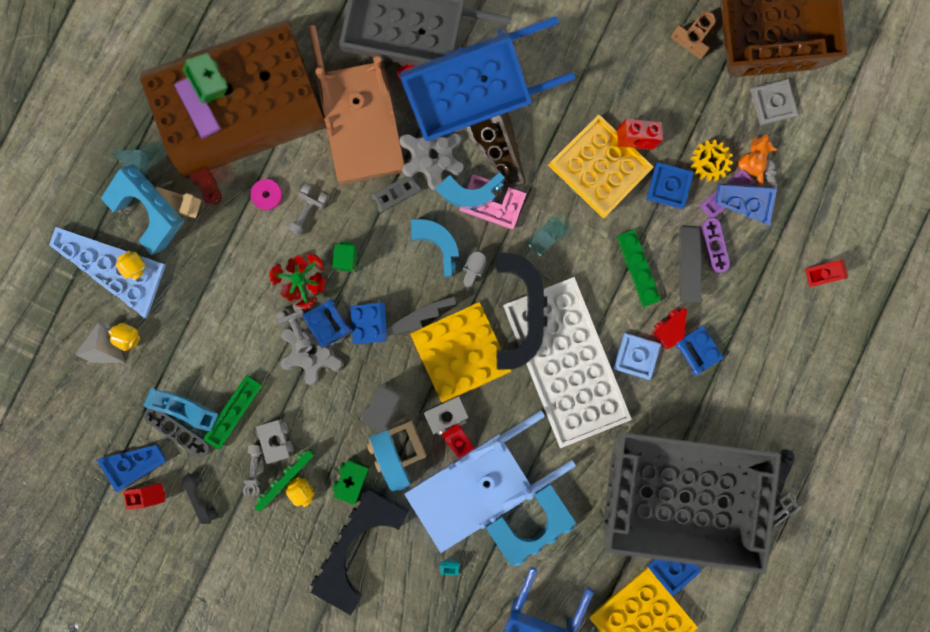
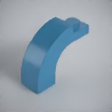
(469, 199)
(433, 232)
(181, 407)
(389, 461)

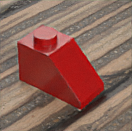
(144, 496)

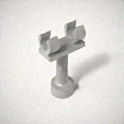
(296, 227)
(302, 345)
(254, 451)

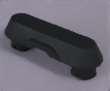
(786, 461)
(190, 482)

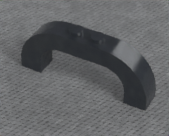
(536, 302)

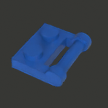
(322, 328)
(703, 347)

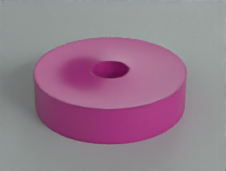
(258, 191)

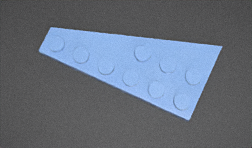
(99, 262)

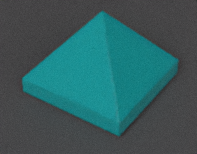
(449, 567)

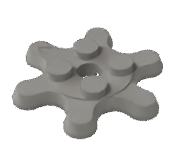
(431, 167)
(310, 363)

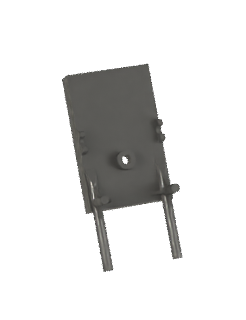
(393, 28)

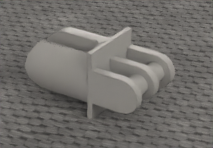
(474, 267)
(781, 511)

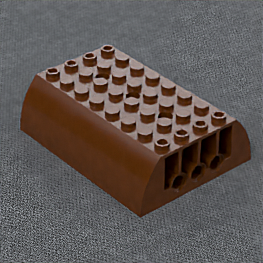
(806, 32)
(253, 115)

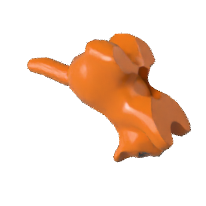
(756, 160)

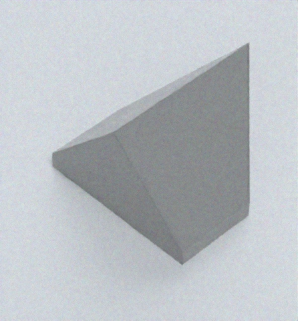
(98, 347)

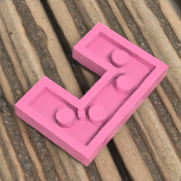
(502, 215)

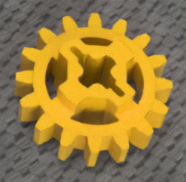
(710, 153)

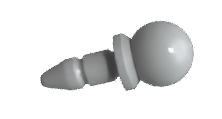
(769, 174)

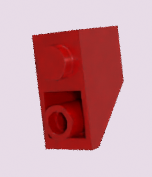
(672, 329)

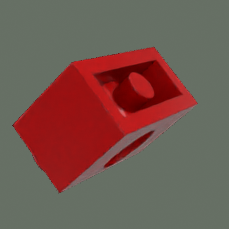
(639, 134)

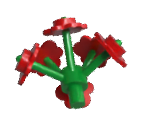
(298, 269)

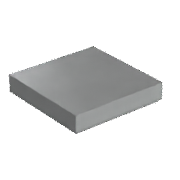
(774, 102)

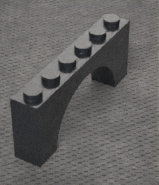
(333, 583)

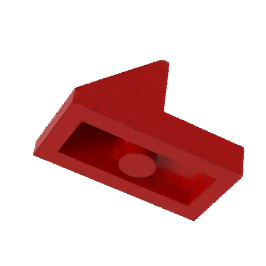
(826, 273)
(457, 440)

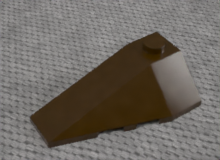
(498, 144)

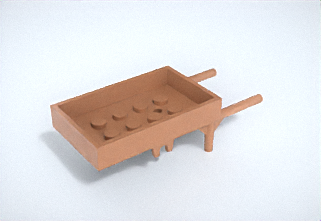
(364, 134)

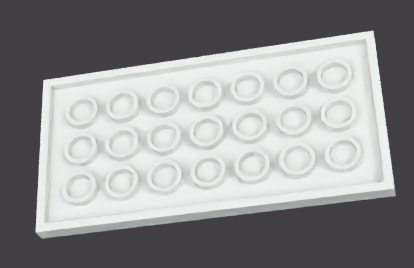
(570, 367)

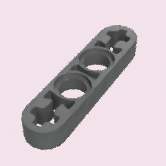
(175, 435)

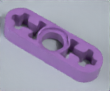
(724, 257)

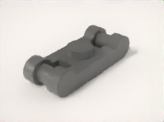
(396, 193)

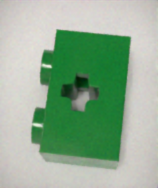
(205, 78)
(345, 257)
(351, 492)

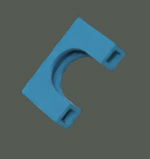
(163, 219)
(518, 548)

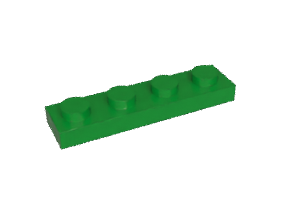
(638, 268)
(233, 412)
(278, 485)

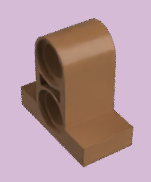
(699, 31)

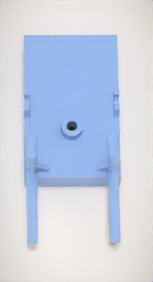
(457, 503)

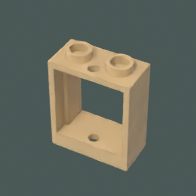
(415, 440)

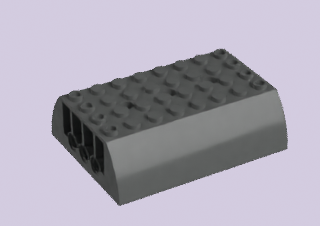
(694, 529)

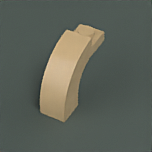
(183, 204)

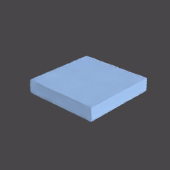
(637, 356)

